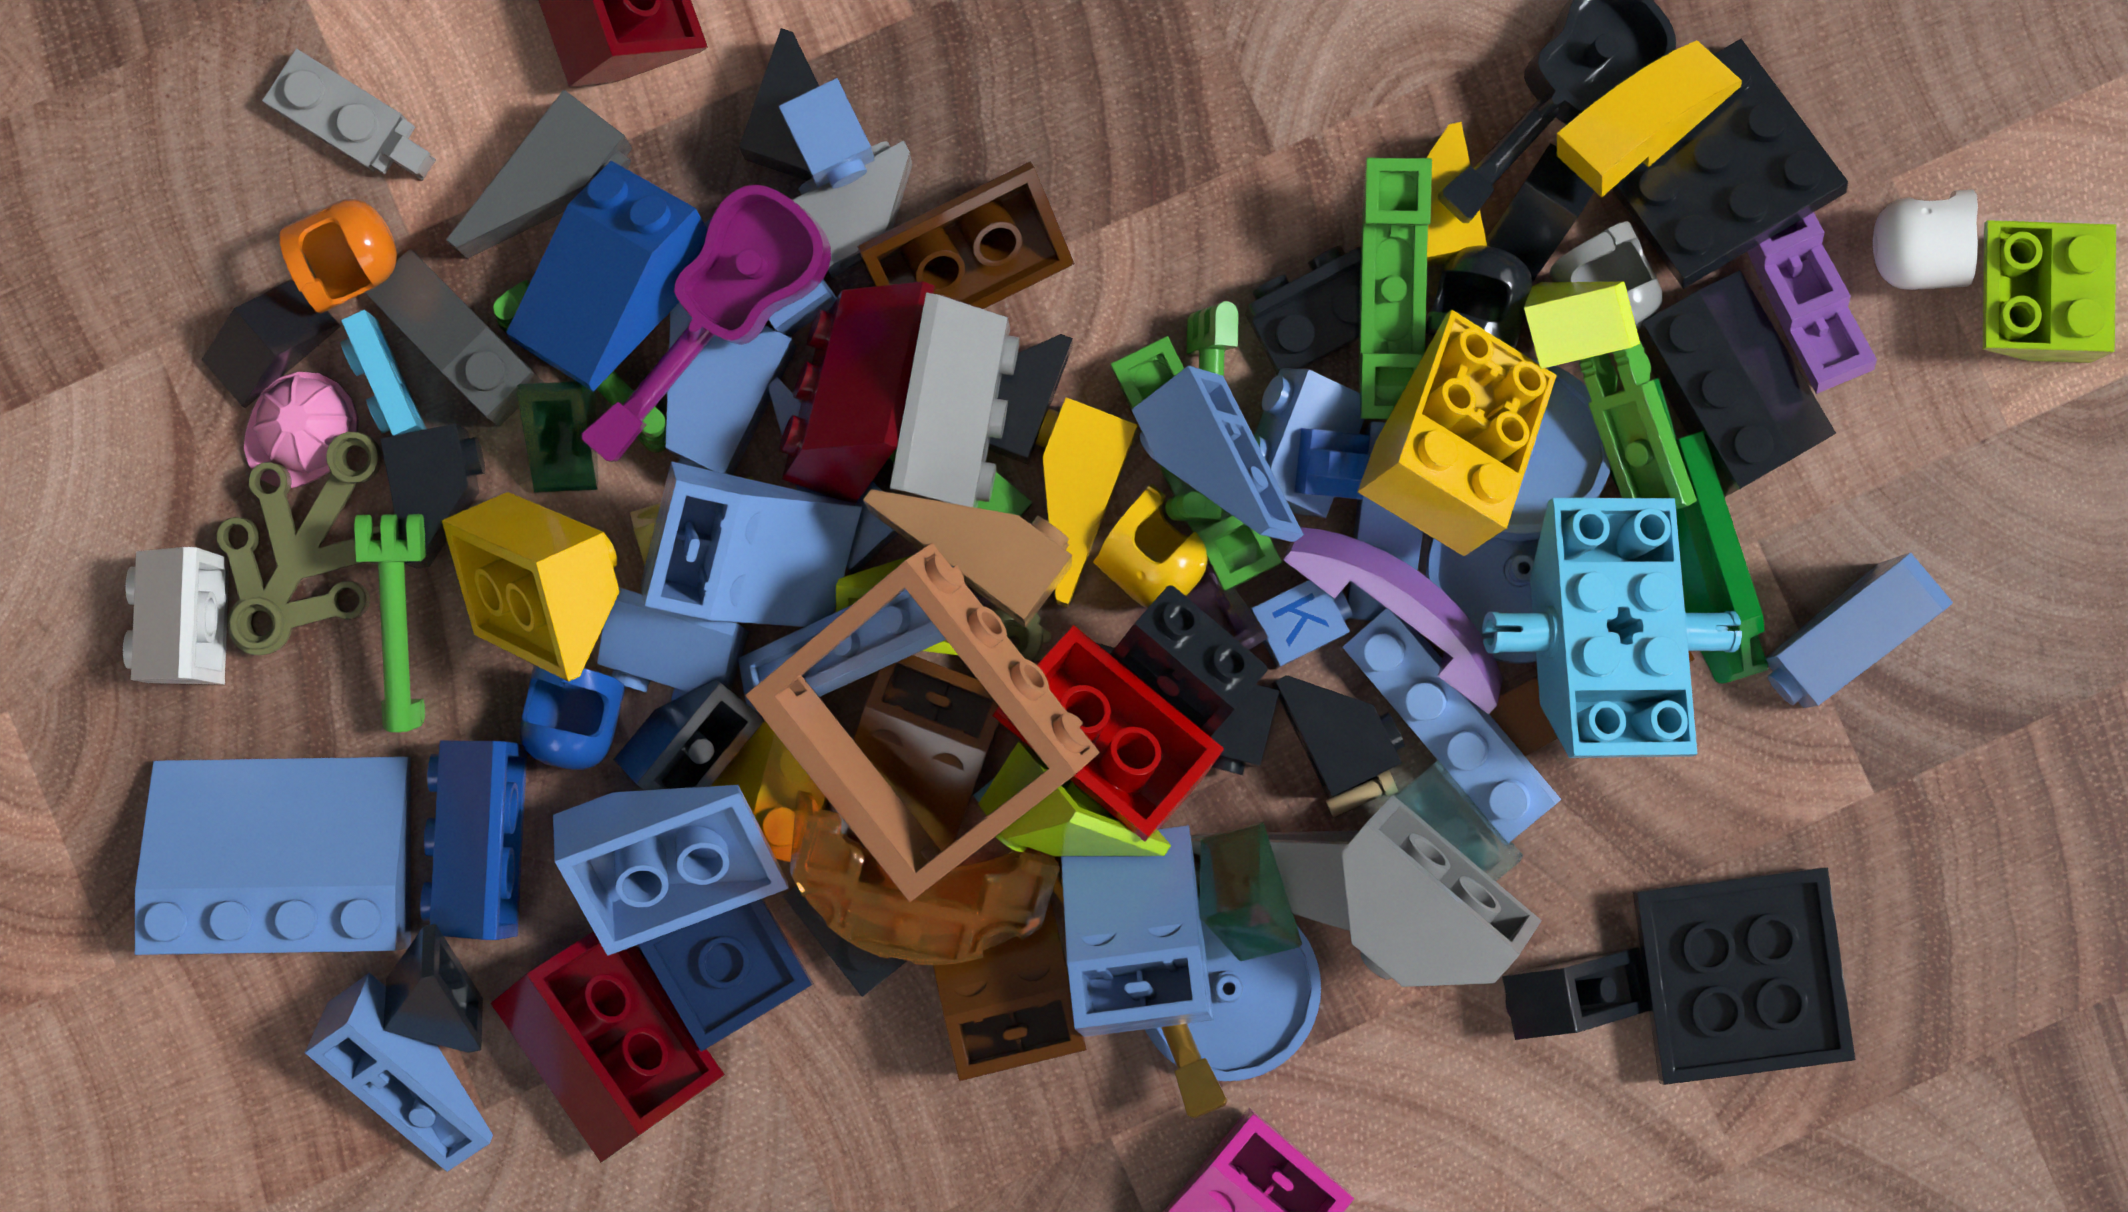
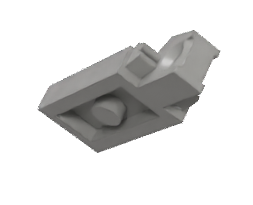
(346, 117)

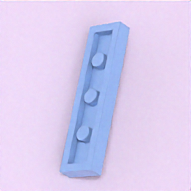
(884, 639)
(1451, 725)

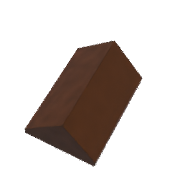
(975, 244)

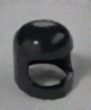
(1484, 288)

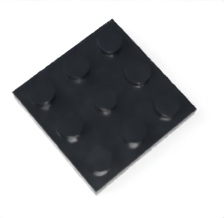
(1731, 177)
(1743, 976)

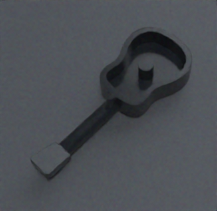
(1588, 55)

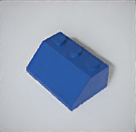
(475, 839)

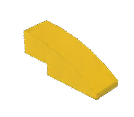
(1645, 116)

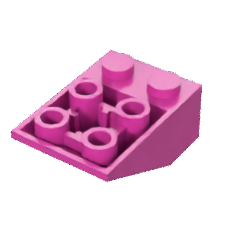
(1259, 1173)

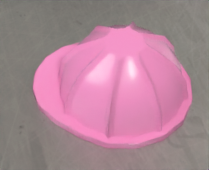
(296, 424)

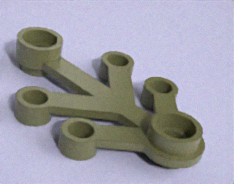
(296, 553)

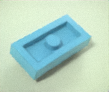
(371, 354)

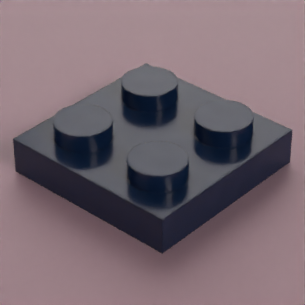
(726, 970)

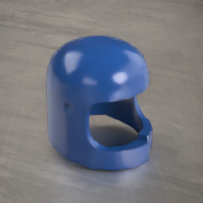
(571, 720)

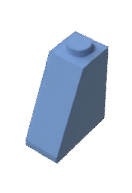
(722, 396)
(1856, 631)

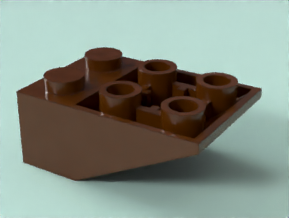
(928, 741)
(1010, 1004)

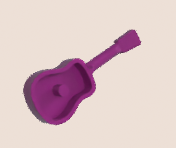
(753, 262)

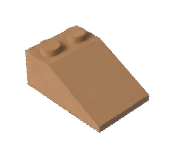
(998, 552)

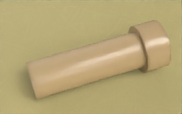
(1361, 794)

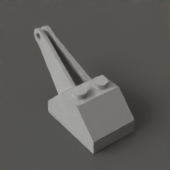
(1404, 897)

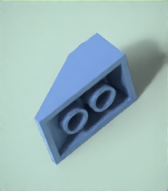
(662, 860)

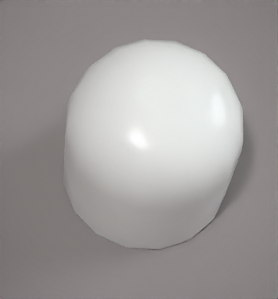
(1928, 242)

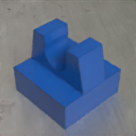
(1331, 463)

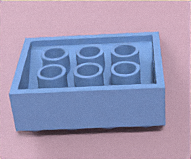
(275, 856)

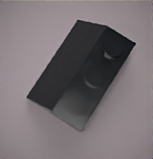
(1733, 381)

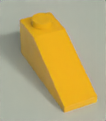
(1080, 474)

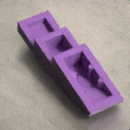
(1812, 305)

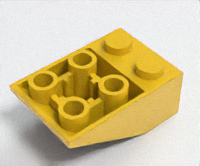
(1460, 437)

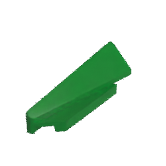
(1713, 562)

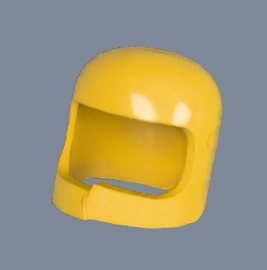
(1149, 554)

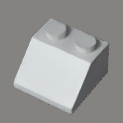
(177, 616)

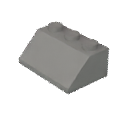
(954, 403)

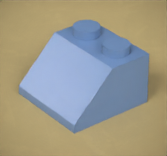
(668, 647)

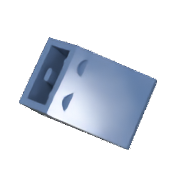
(746, 550)
(1135, 940)

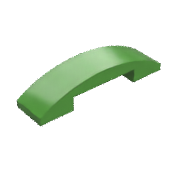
(1392, 279)
(1232, 547)

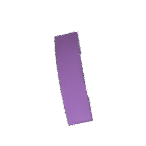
(1336, 559)

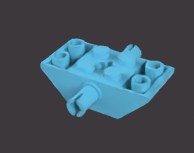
(1620, 571)

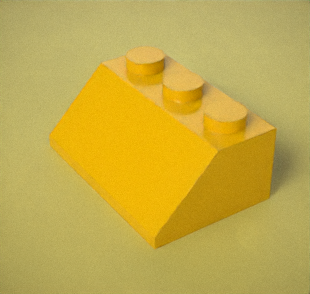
(533, 580)

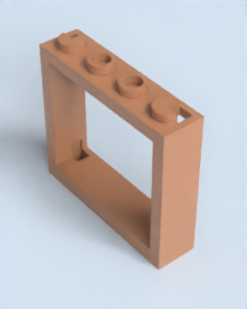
(849, 776)

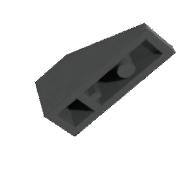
(542, 175)
(453, 337)

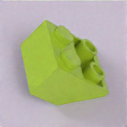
(2049, 290)

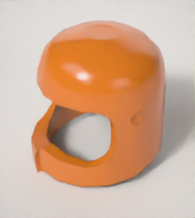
(345, 248)

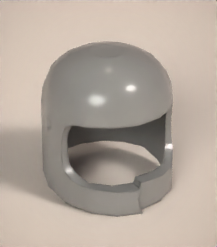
(1613, 258)

